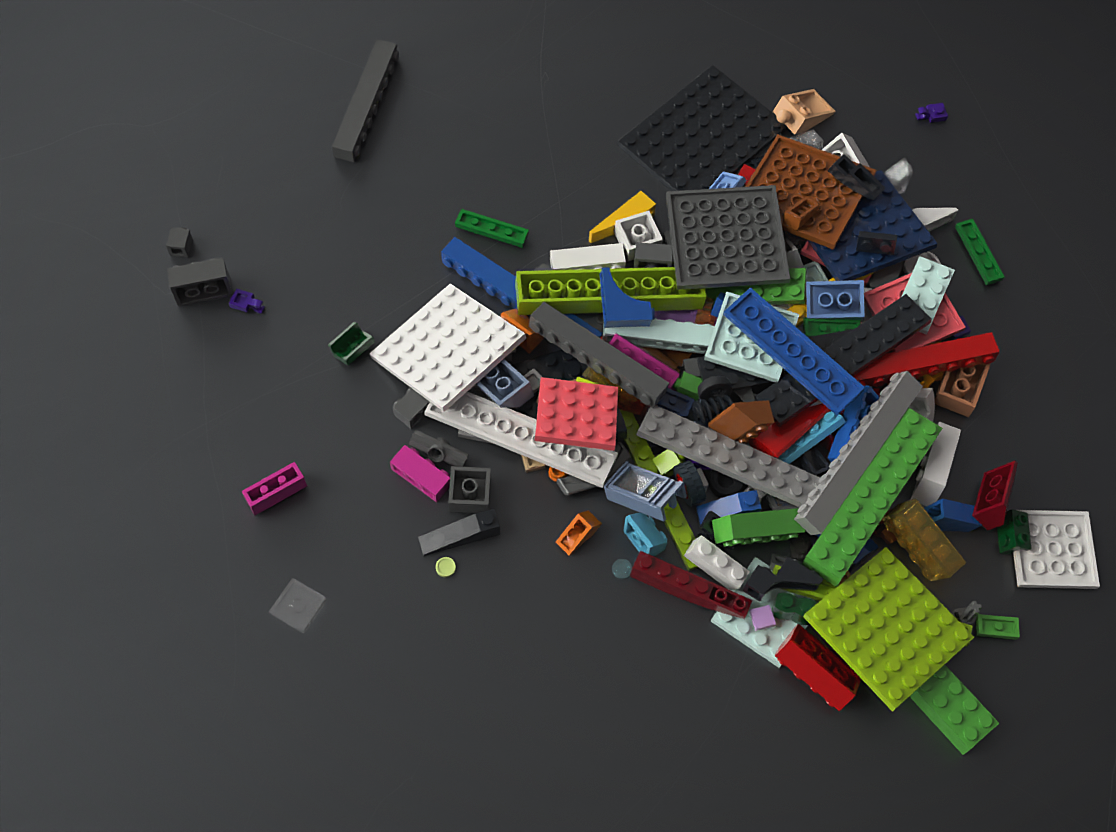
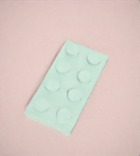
(928, 286)

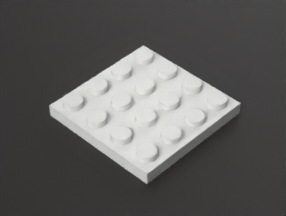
(1060, 552)

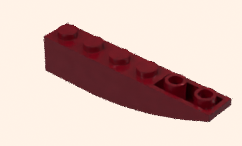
(688, 586)

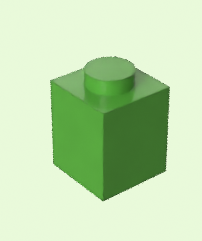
(688, 385)

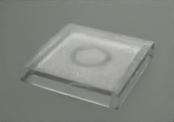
(298, 605)

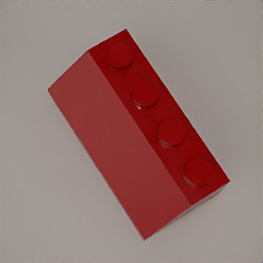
(779, 439)
(818, 667)

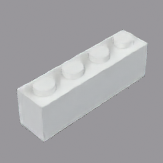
(588, 257)

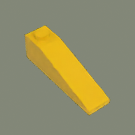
(636, 205)

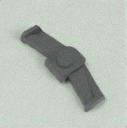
(571, 484)

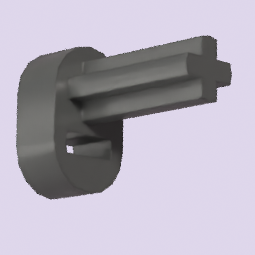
(967, 614)

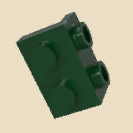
(350, 343)
(1014, 532)

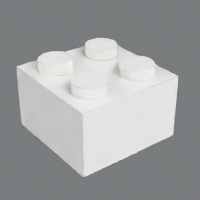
(636, 229)

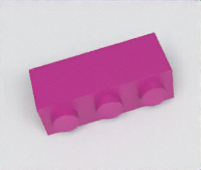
(420, 472)
(274, 488)

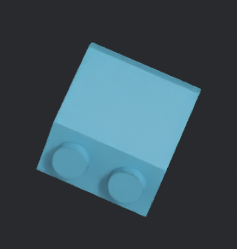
(644, 534)

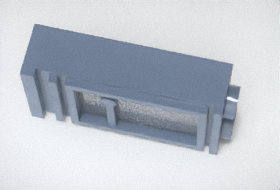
(643, 490)

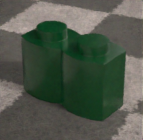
(791, 608)

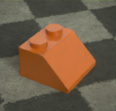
(522, 323)

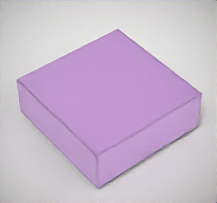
(762, 617)

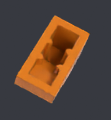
(578, 531)

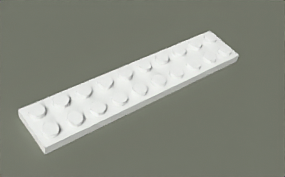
(517, 434)

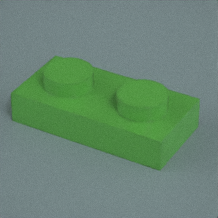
(997, 626)

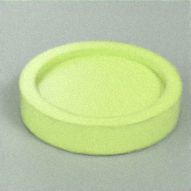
(445, 567)

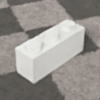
(716, 563)

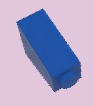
(952, 516)

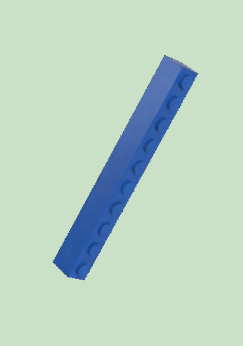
(489, 276)

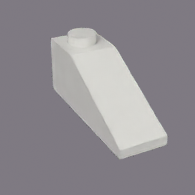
(935, 217)

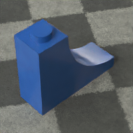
(621, 309)

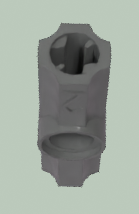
(438, 449)

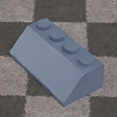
(506, 386)

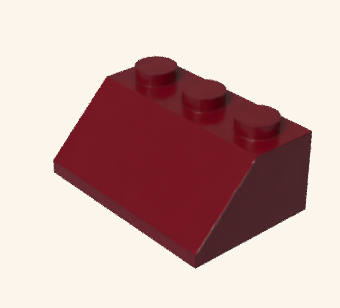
(995, 495)

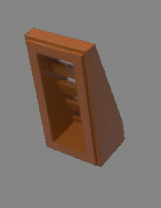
(799, 214)

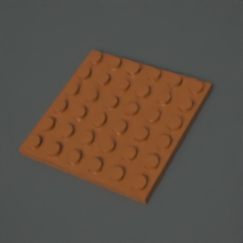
(801, 173)

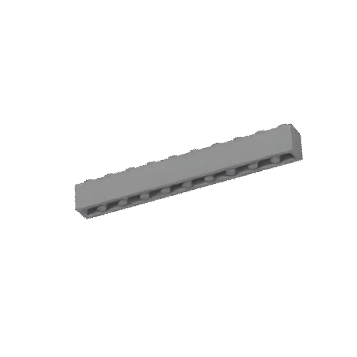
(858, 453)

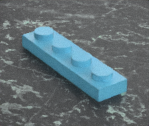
(814, 435)

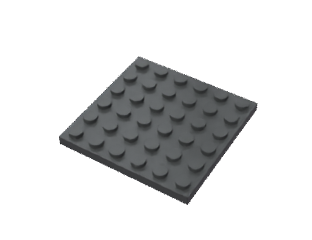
(727, 237)

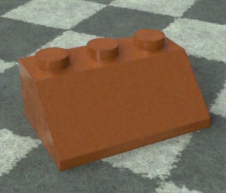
(743, 420)

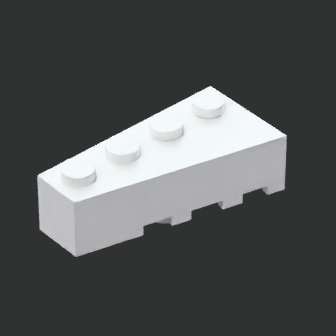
(936, 466)

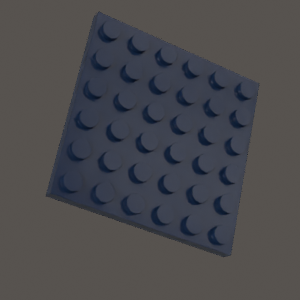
(885, 215)

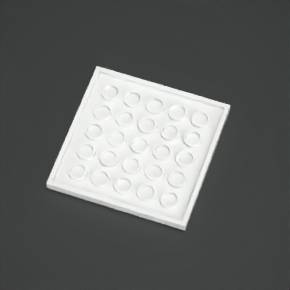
(447, 347)

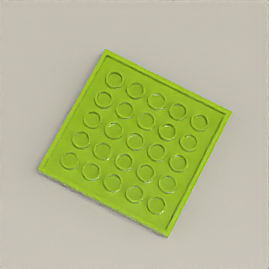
(888, 628)

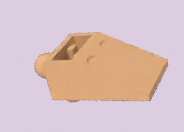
(802, 110)

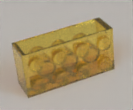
(923, 540)

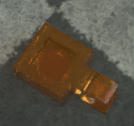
(703, 316)

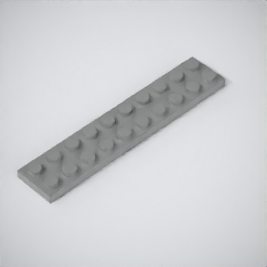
(727, 456)

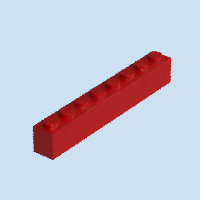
(931, 359)

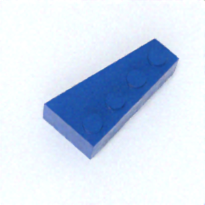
(852, 415)

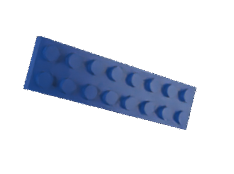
(794, 351)

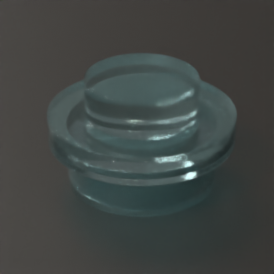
(621, 568)

